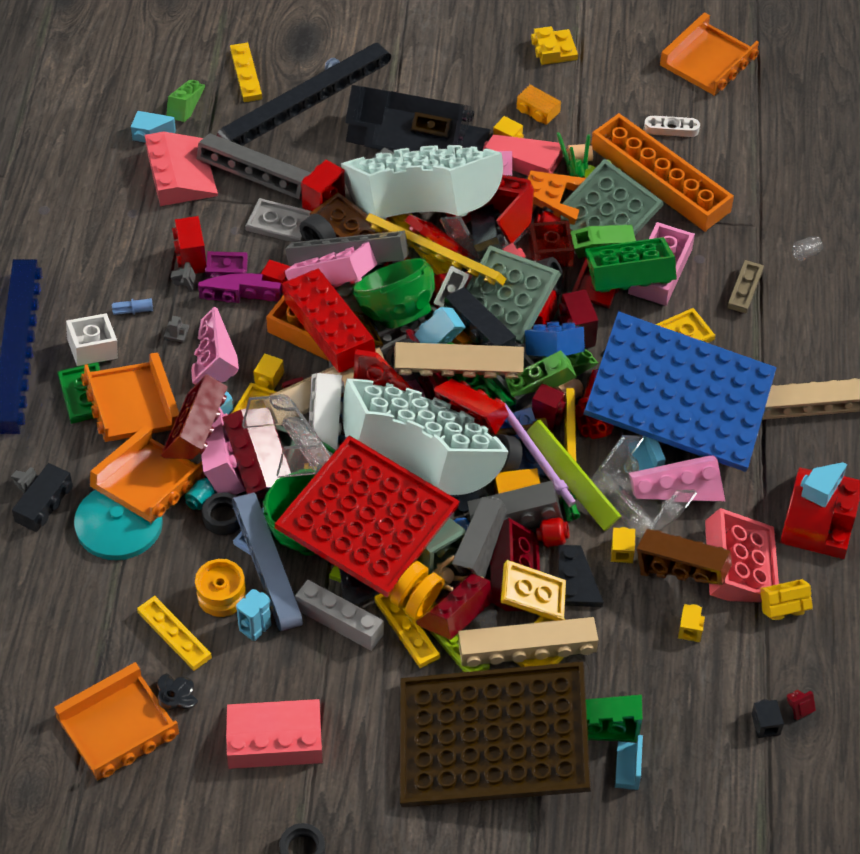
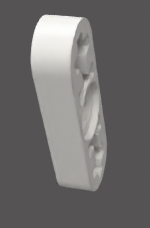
(677, 121)

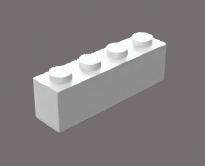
(326, 407)

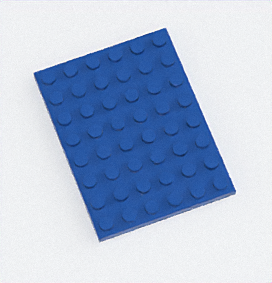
(681, 391)

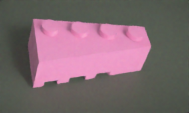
(220, 462)

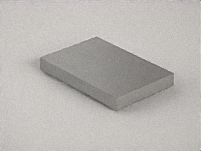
(277, 220)

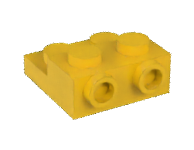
(553, 45)

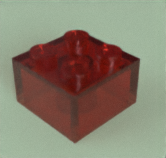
(552, 240)

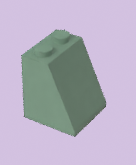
(443, 545)

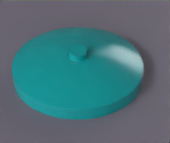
(113, 530)

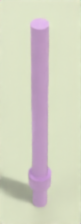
(560, 486)

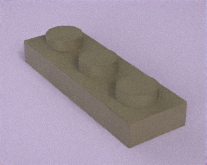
(745, 286)

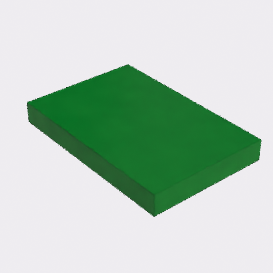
(75, 393)

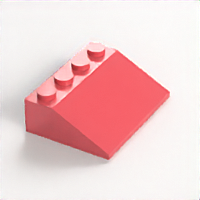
(176, 170)
(751, 554)
(273, 734)

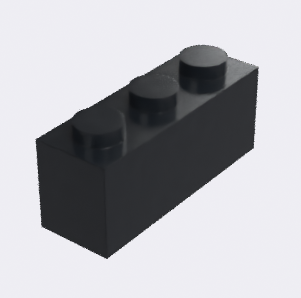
(42, 497)

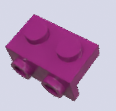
(226, 263)

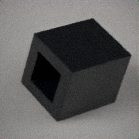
(767, 718)

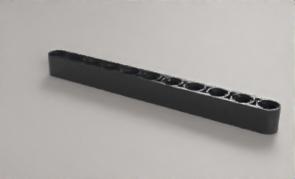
(306, 95)

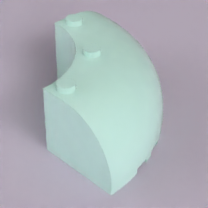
(424, 180)
(422, 436)

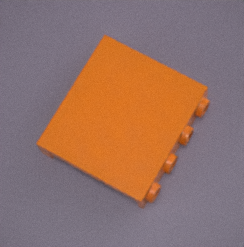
(707, 56)
(130, 399)
(142, 478)
(116, 721)

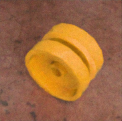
(220, 587)
(417, 590)

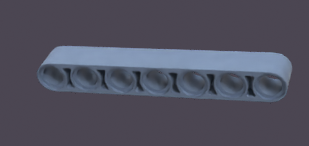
(267, 561)

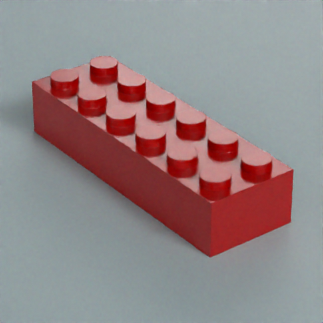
(327, 318)

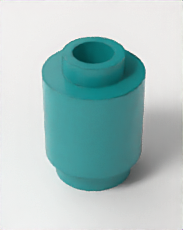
(199, 493)

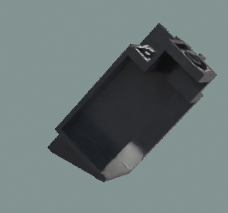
(385, 121)

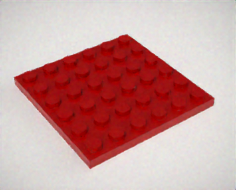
(367, 515)

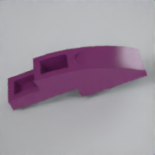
(234, 286)

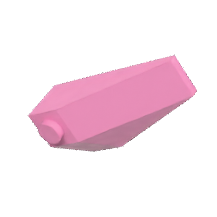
(215, 351)

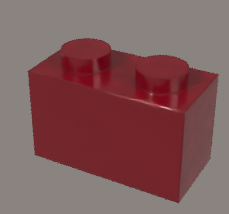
(549, 404)

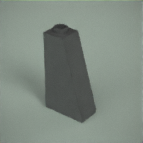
(480, 538)

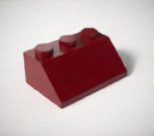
(458, 607)

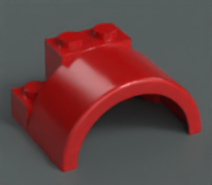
(809, 523)

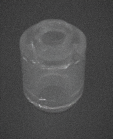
(807, 248)

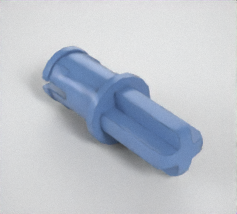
(132, 306)

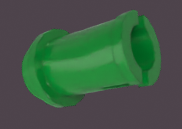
(568, 510)

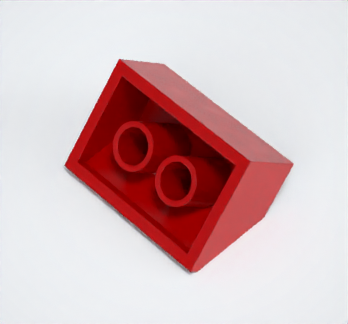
(475, 403)

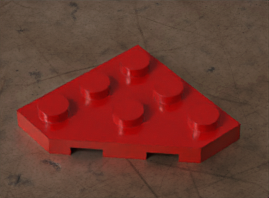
(435, 234)
(373, 367)

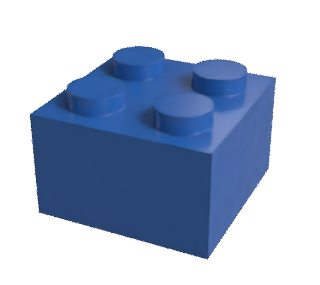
(552, 338)

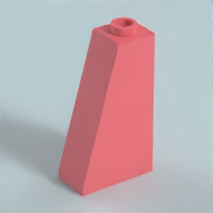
(528, 153)

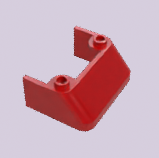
(515, 204)

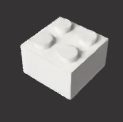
(91, 339)

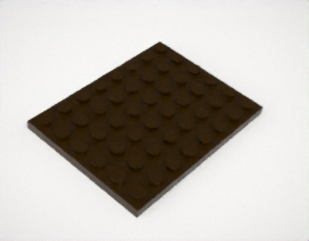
(493, 735)

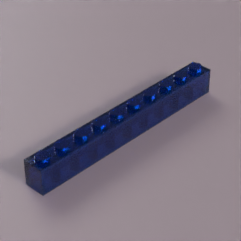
(17, 341)

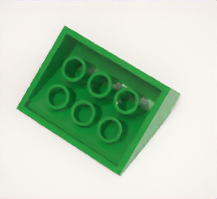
(631, 264)

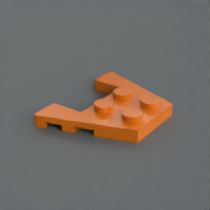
(549, 191)

